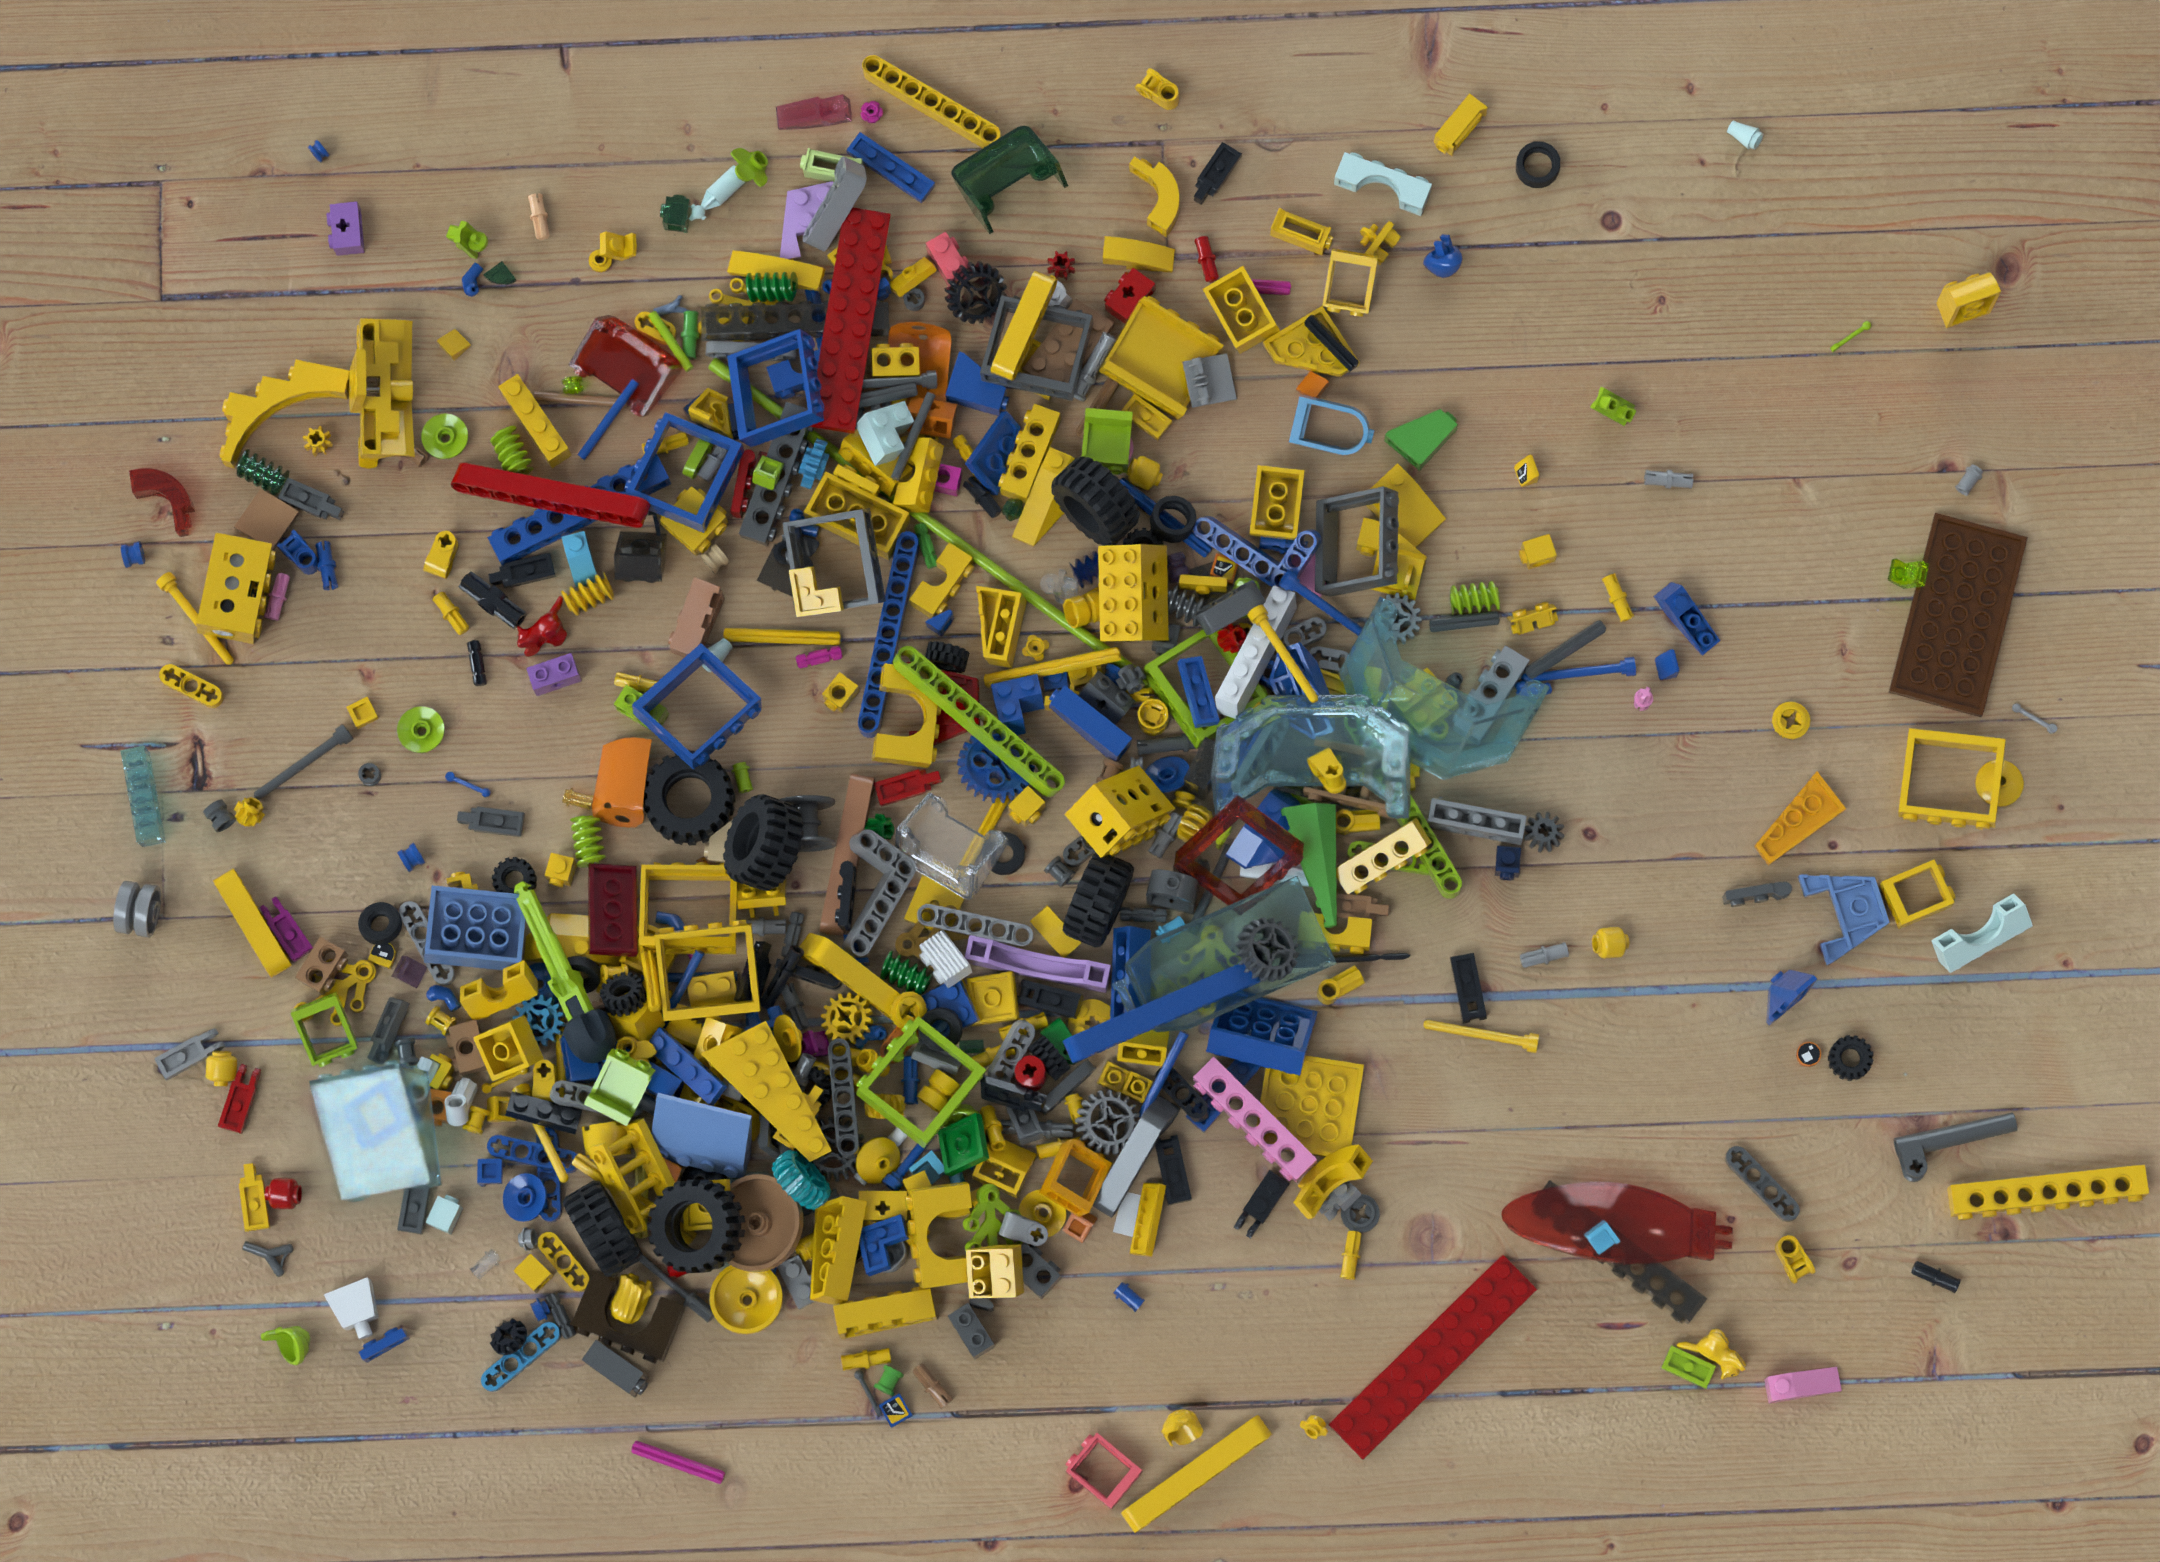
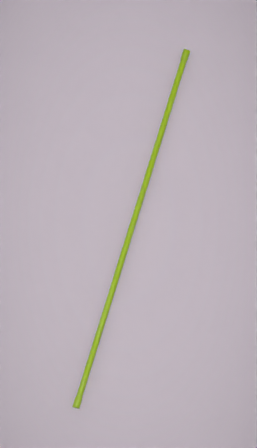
(943, 532)

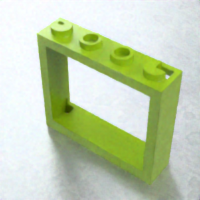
(1174, 702)
(891, 1114)

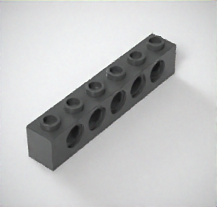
(758, 505)

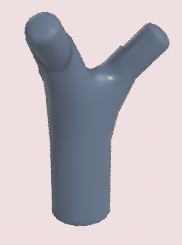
(672, 307)

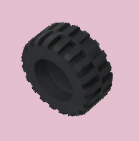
(1095, 501)
(688, 829)
(763, 842)
(1098, 899)
(602, 1228)
(667, 1233)

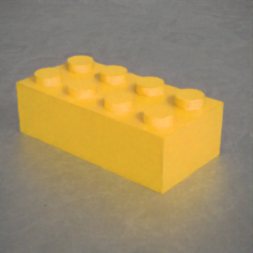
(839, 496)

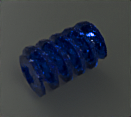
(1086, 570)

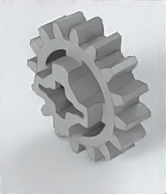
(1405, 619)

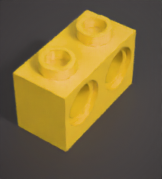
(895, 368)

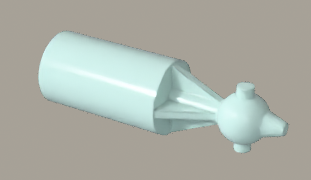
(717, 193)

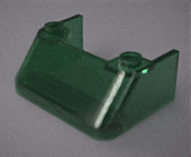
(1001, 166)

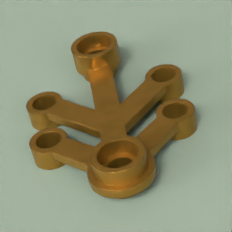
(917, 929)

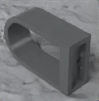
(1172, 885)

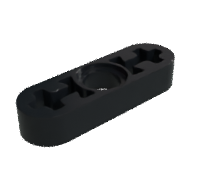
(1199, 1101)

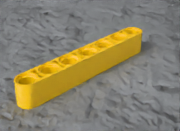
(925, 94)
(1196, 1473)

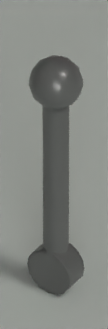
(859, 1376)

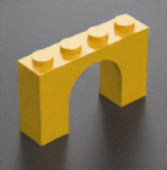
(914, 749)
(924, 1206)

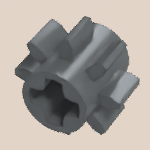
(1131, 679)

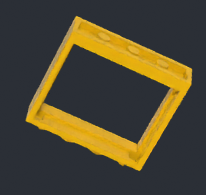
(1958, 741)
(679, 871)
(714, 1009)

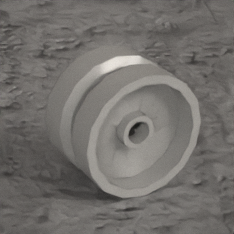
(137, 909)

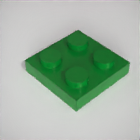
(963, 1144)

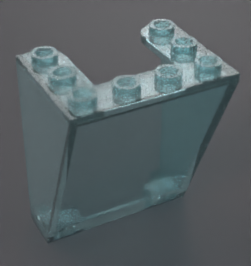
(378, 1128)

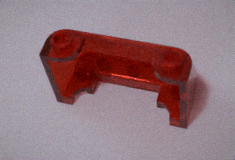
(621, 353)

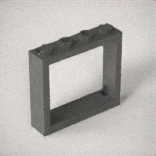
(1030, 382)
(1328, 529)
(867, 547)

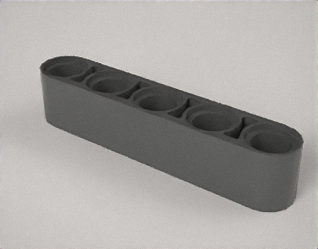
(839, 1087)

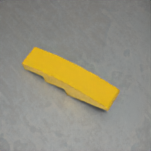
(808, 275)

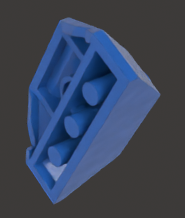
(1283, 681)
(1250, 846)

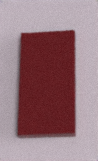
(612, 910)

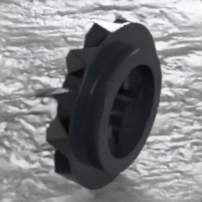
(507, 1346)

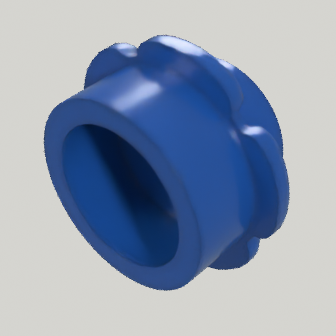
(540, 1309)

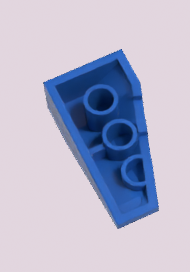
(1786, 992)

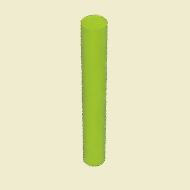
(670, 340)

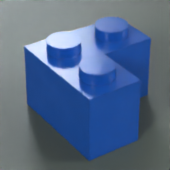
(1015, 698)

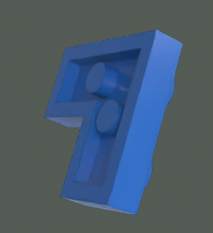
(876, 1239)

